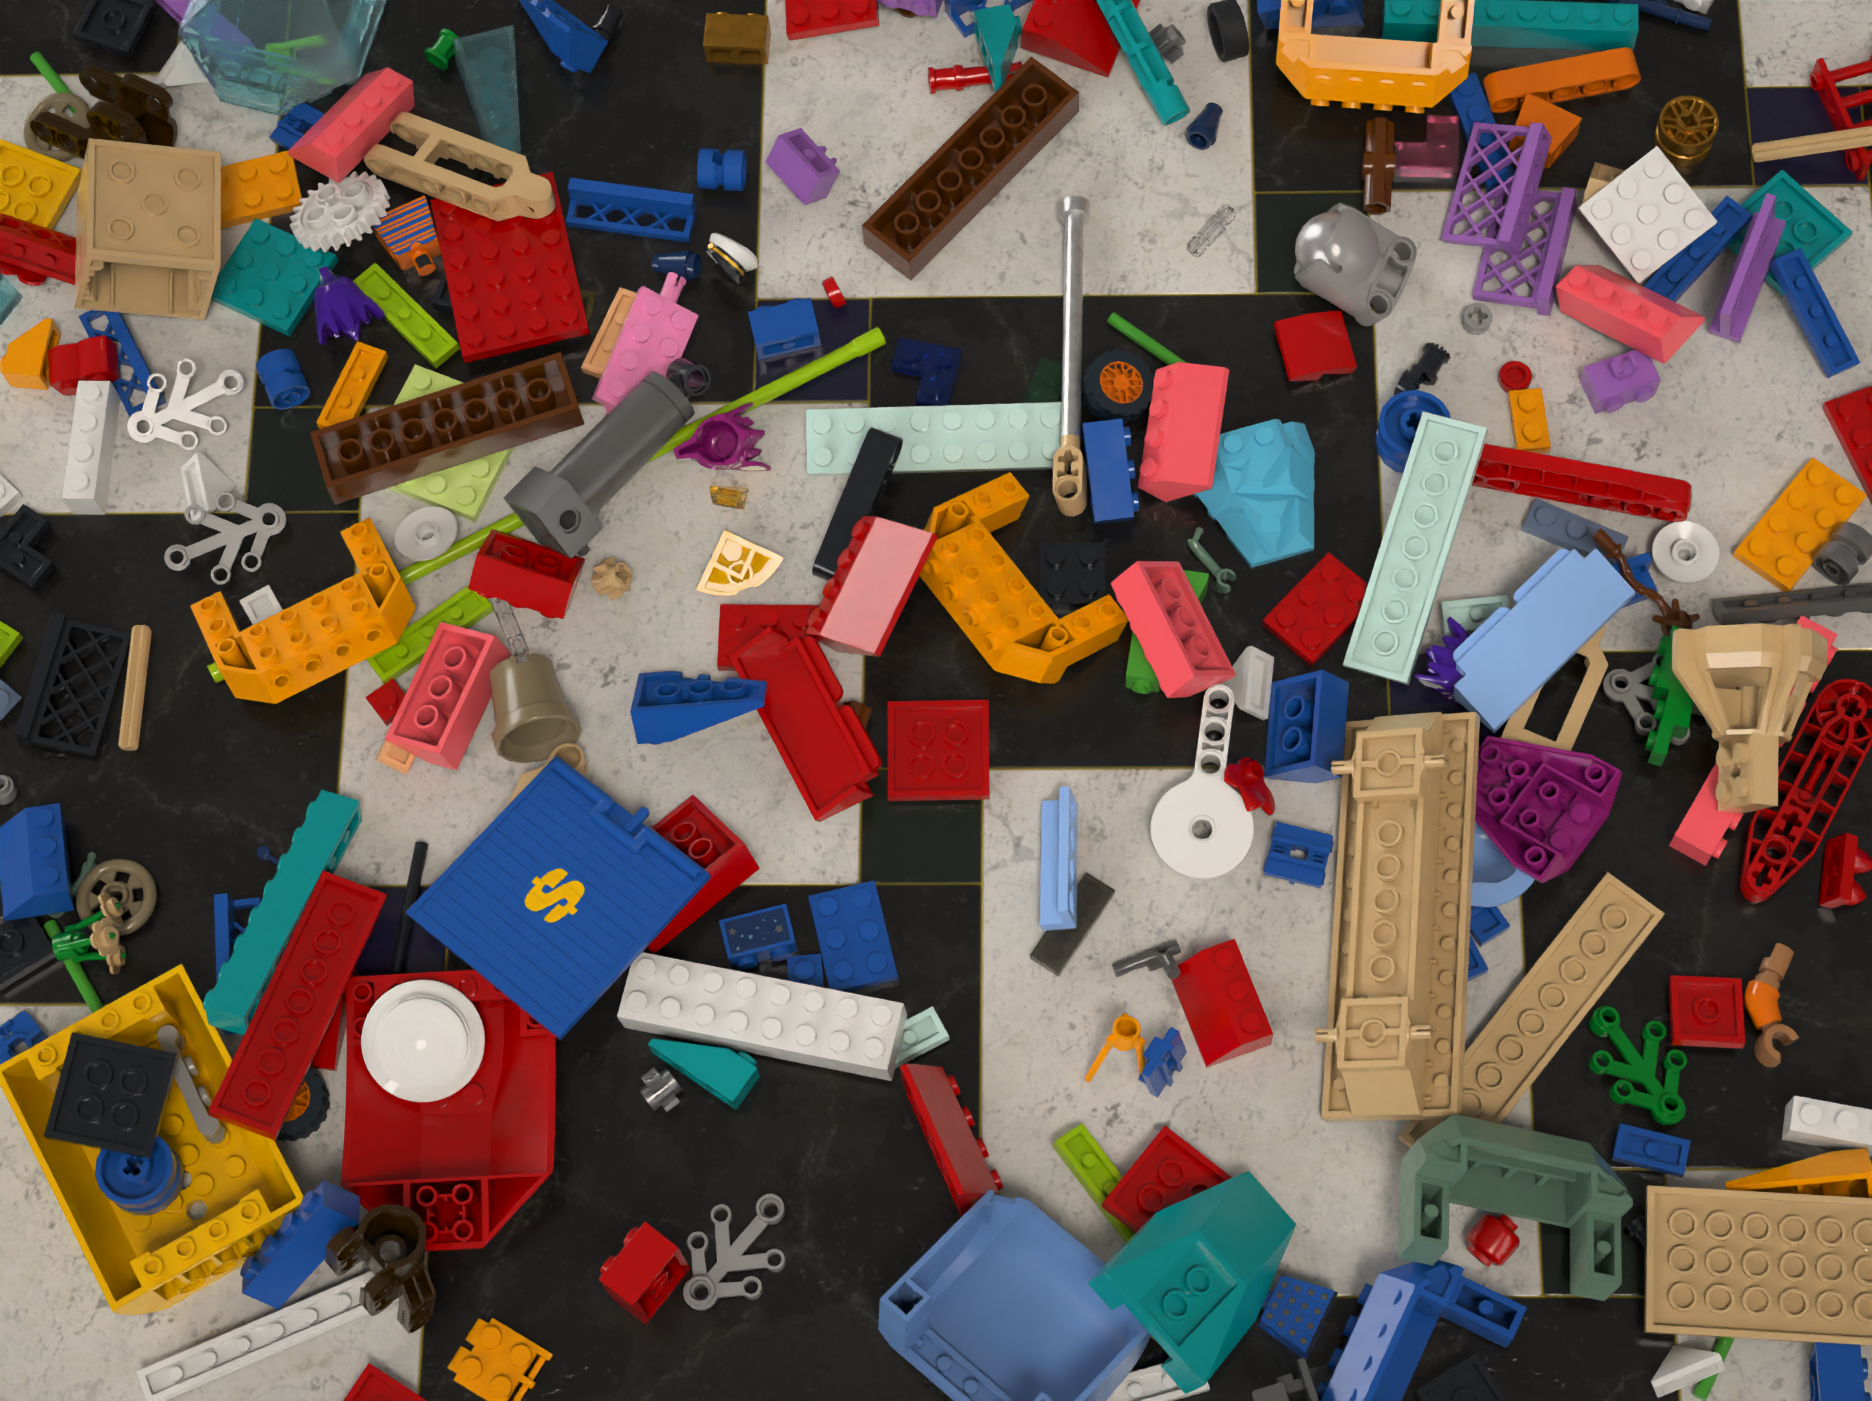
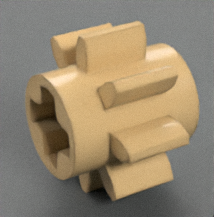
(611, 578)

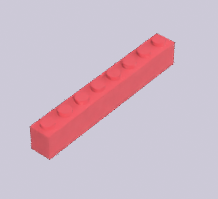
(1704, 825)

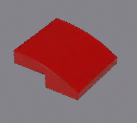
(1315, 345)

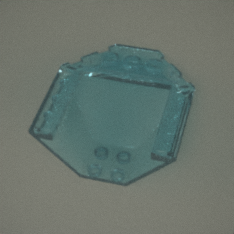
(279, 50)

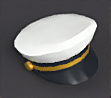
(731, 256)

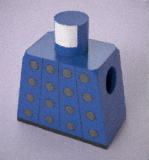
(1296, 1313)

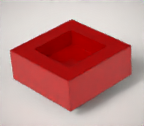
(386, 701)

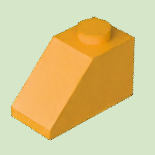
(28, 356)

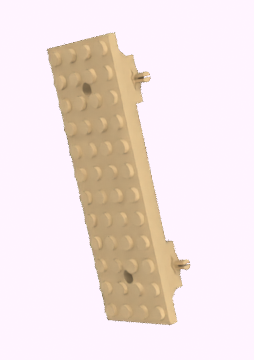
(1401, 919)

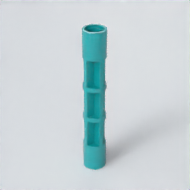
(1145, 60)

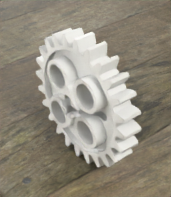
(339, 212)

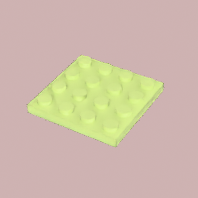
(459, 488)

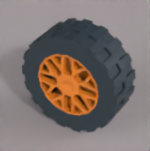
(1117, 386)
(307, 1109)

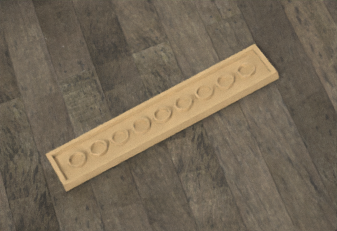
(1550, 1002)

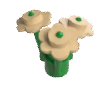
(105, 937)

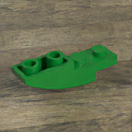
(1673, 704)

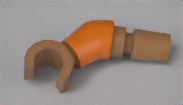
(1763, 1008)

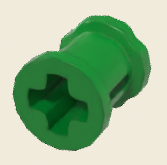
(442, 50)

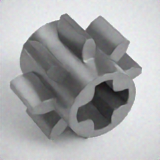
(1168, 42)
(660, 1089)

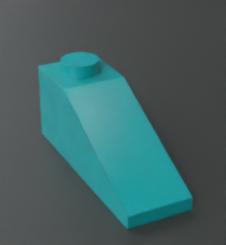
(997, 39)
(713, 1068)

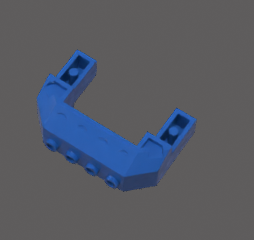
(1398, 1322)

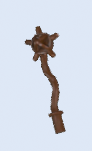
(1671, 616)

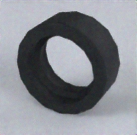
(1228, 30)

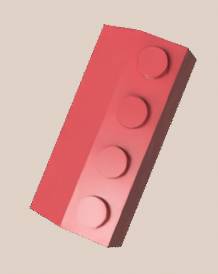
(354, 124)
(1626, 311)
(1183, 430)
(1172, 628)
(447, 695)

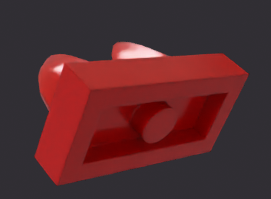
(1840, 863)

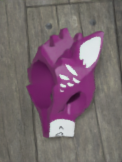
(725, 443)

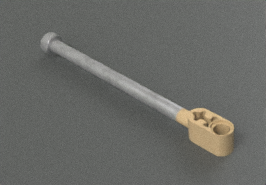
(1074, 214)

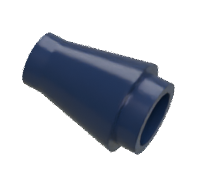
(1204, 128)
(682, 263)

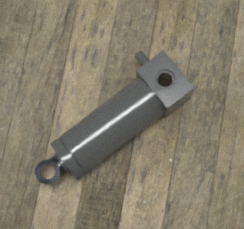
(563, 502)

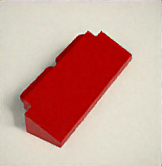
(809, 726)

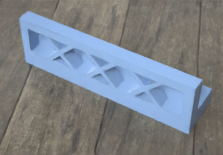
(1059, 862)

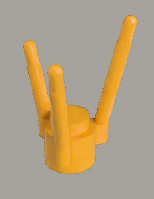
(1123, 1037)

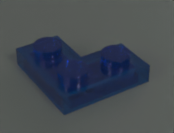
(932, 362)

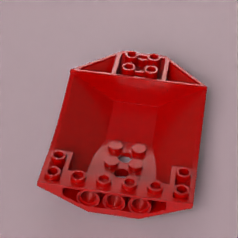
(463, 1157)

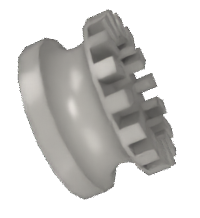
(1470, 325)

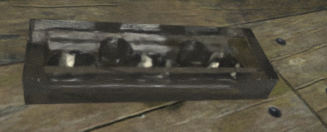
(1060, 945)

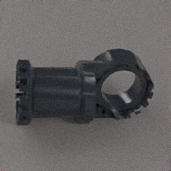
(1425, 370)

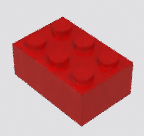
(643, 1272)

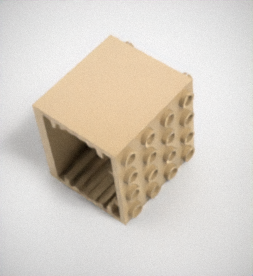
(148, 229)

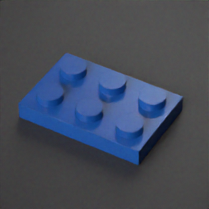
(853, 937)

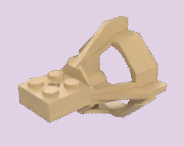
(1761, 714)

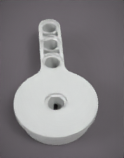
(1205, 800)

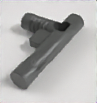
(1153, 959)

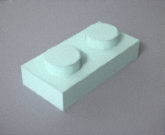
(1471, 612)
(921, 1035)

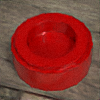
(833, 292)
(1514, 376)

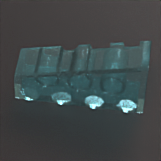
(490, 80)

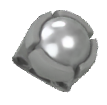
(1353, 262)

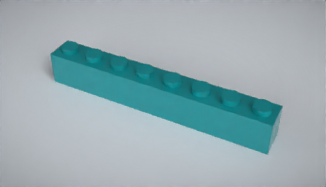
(1521, 24)
(314, 848)

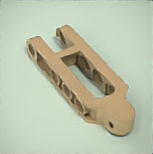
(435, 141)
(1596, 668)

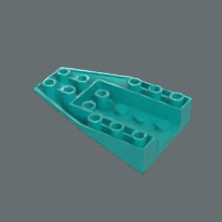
(1200, 1274)

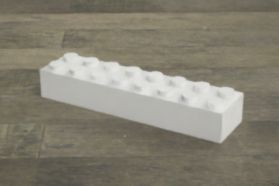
(763, 1015)

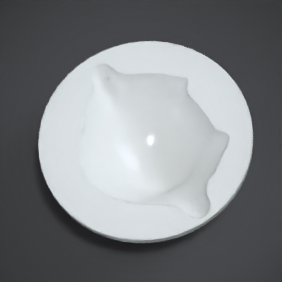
(423, 1040)

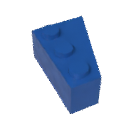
(1325, 13)
(1109, 471)

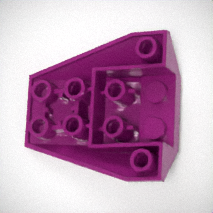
(1541, 803)

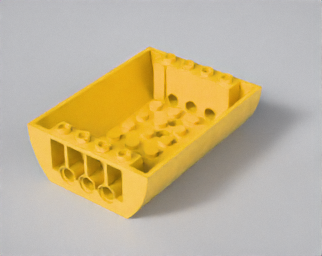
(244, 1180)

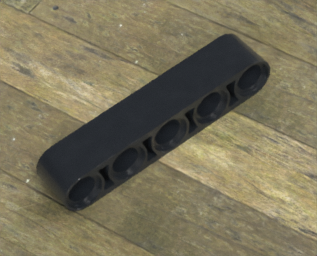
(859, 497)

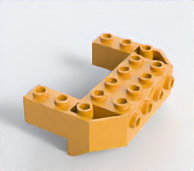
(1375, 69)
(995, 599)
(316, 634)

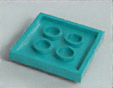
(1807, 223)
(271, 277)

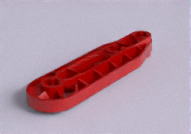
(1583, 483)
(1799, 803)

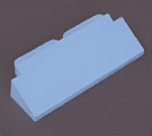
(1527, 645)

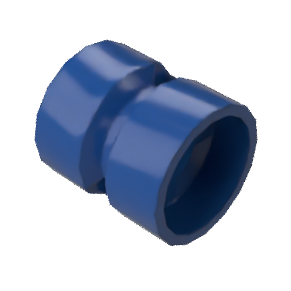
(721, 169)
(283, 379)

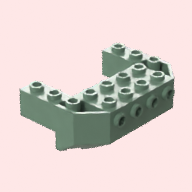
(1517, 1176)

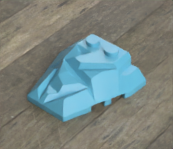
(1264, 491)

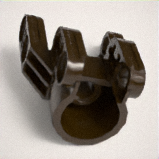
(129, 116)
(382, 1231)

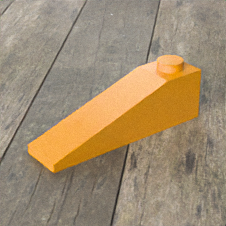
(1828, 1174)

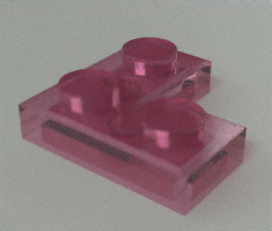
(1437, 156)

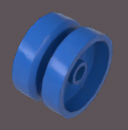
(1399, 425)
(143, 1192)

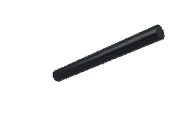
(410, 897)

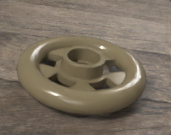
(60, 102)
(107, 872)

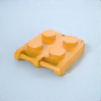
(497, 1362)

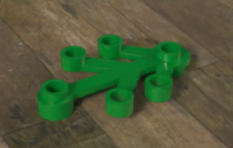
(1639, 1068)

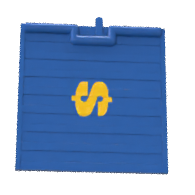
(558, 896)

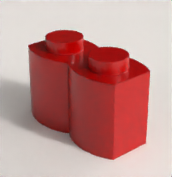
(82, 361)

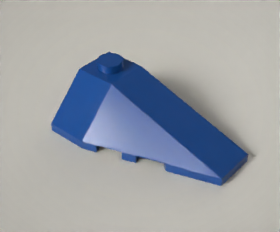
(566, 35)
(675, 706)

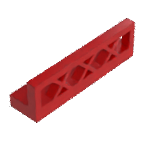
(37, 249)

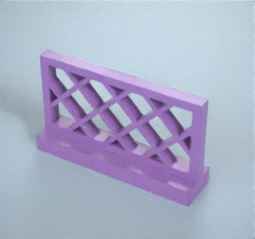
(1523, 186)
(1550, 259)
(1748, 273)

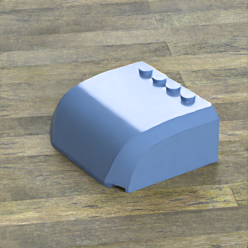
(1010, 1312)

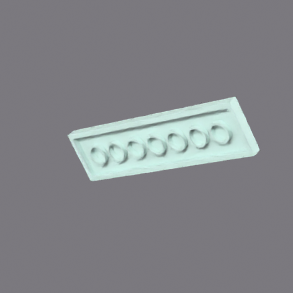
(938, 437)
(1415, 548)

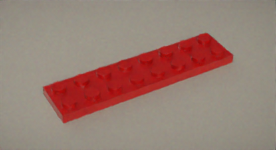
(297, 1006)

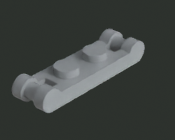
(195, 1096)

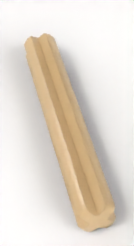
(1812, 144)
(135, 688)

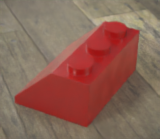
(525, 574)
(1221, 1004)

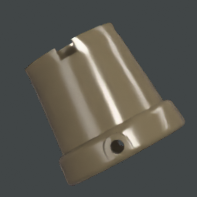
(530, 710)

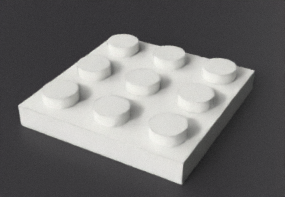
(1647, 215)

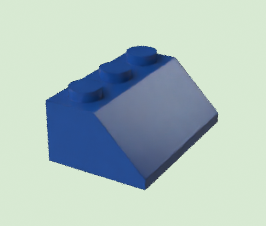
(1306, 727)
(35, 864)

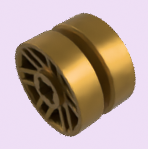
(1686, 130)

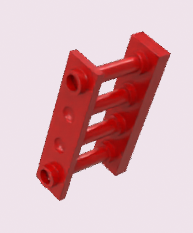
(1824, 82)

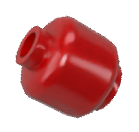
(1493, 1239)

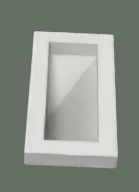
(180, 69)
(203, 484)
(1252, 682)
(1684, 1367)

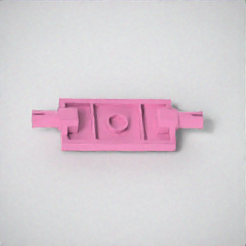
(648, 341)

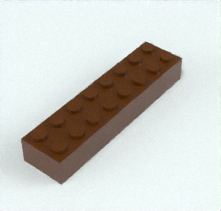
(971, 168)
(446, 428)

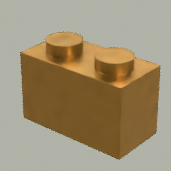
(737, 38)

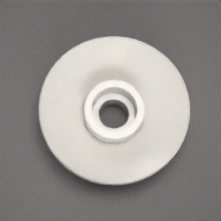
(426, 533)
(1691, 540)

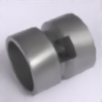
(1840, 557)

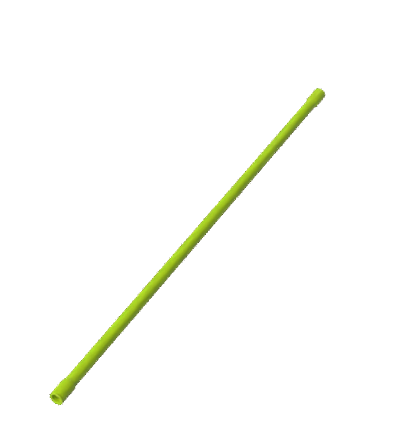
(856, 348)

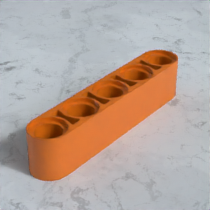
(1562, 79)

